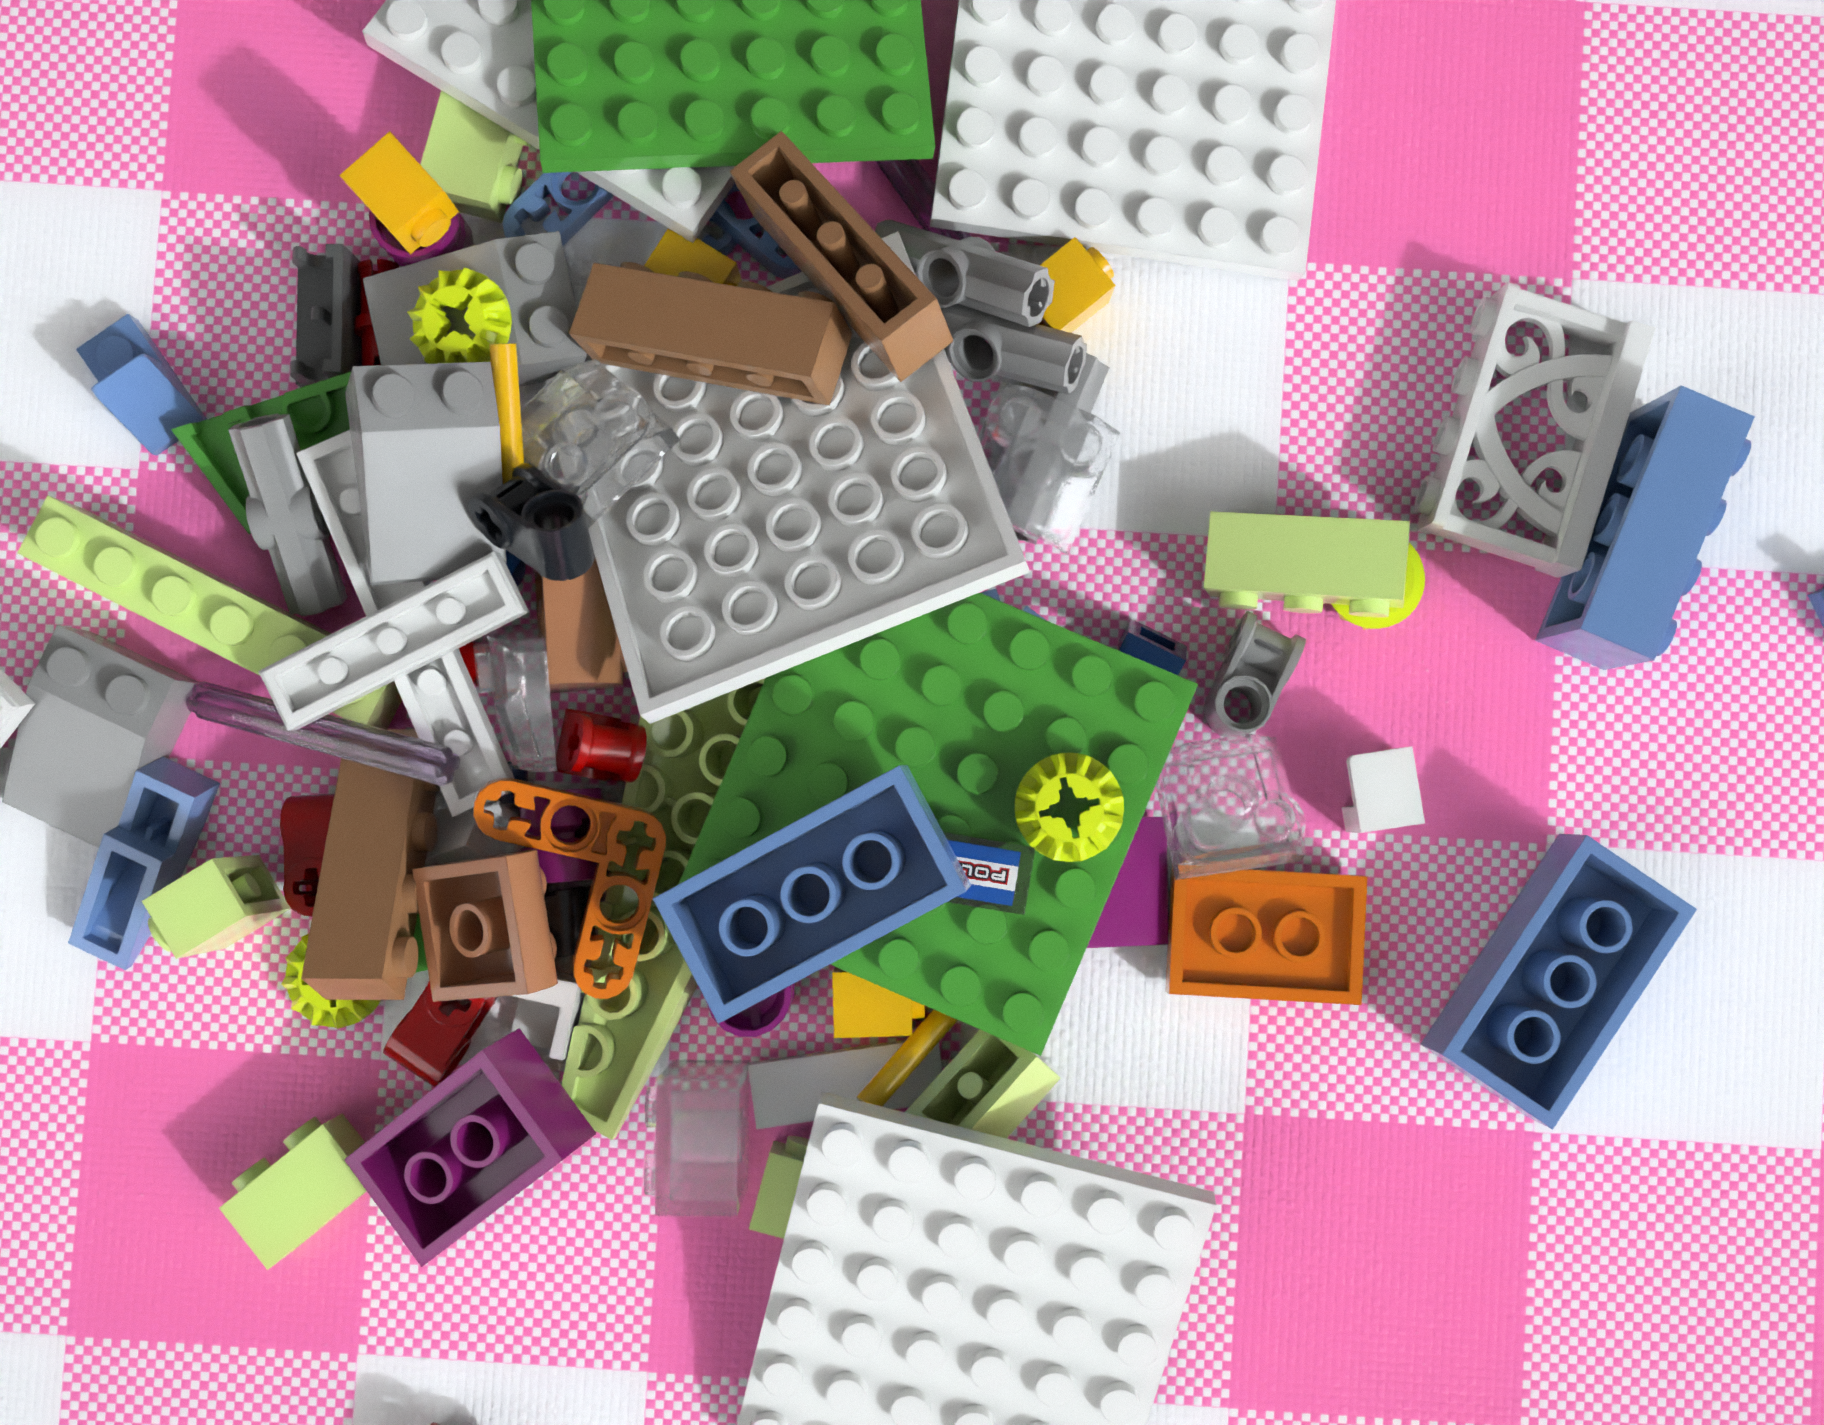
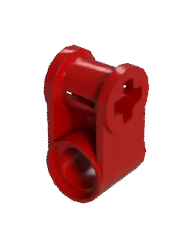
(600, 747)
(304, 836)
(436, 1035)

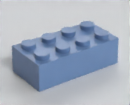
(1649, 530)
(812, 893)
(1558, 977)

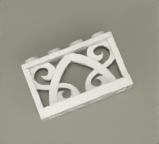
(1585, 470)

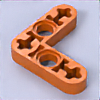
(598, 846)

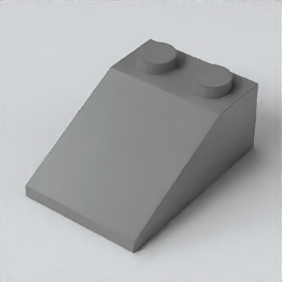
(529, 273)
(420, 452)
(90, 729)

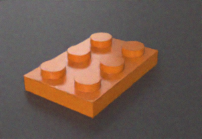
(1268, 936)

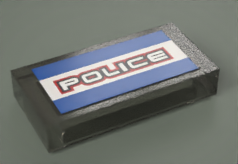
(996, 872)

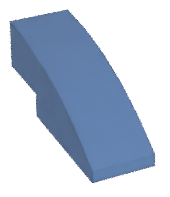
(141, 857)

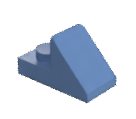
(139, 384)

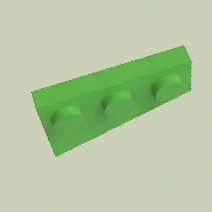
(316, 415)

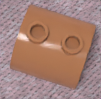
(578, 633)
(486, 927)

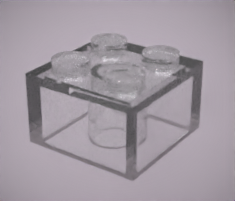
(700, 1138)

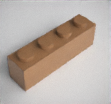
(842, 256)
(713, 331)
(366, 888)

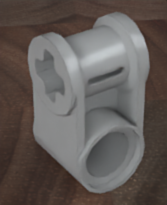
(1256, 665)

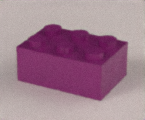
(469, 1146)

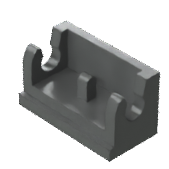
(325, 314)

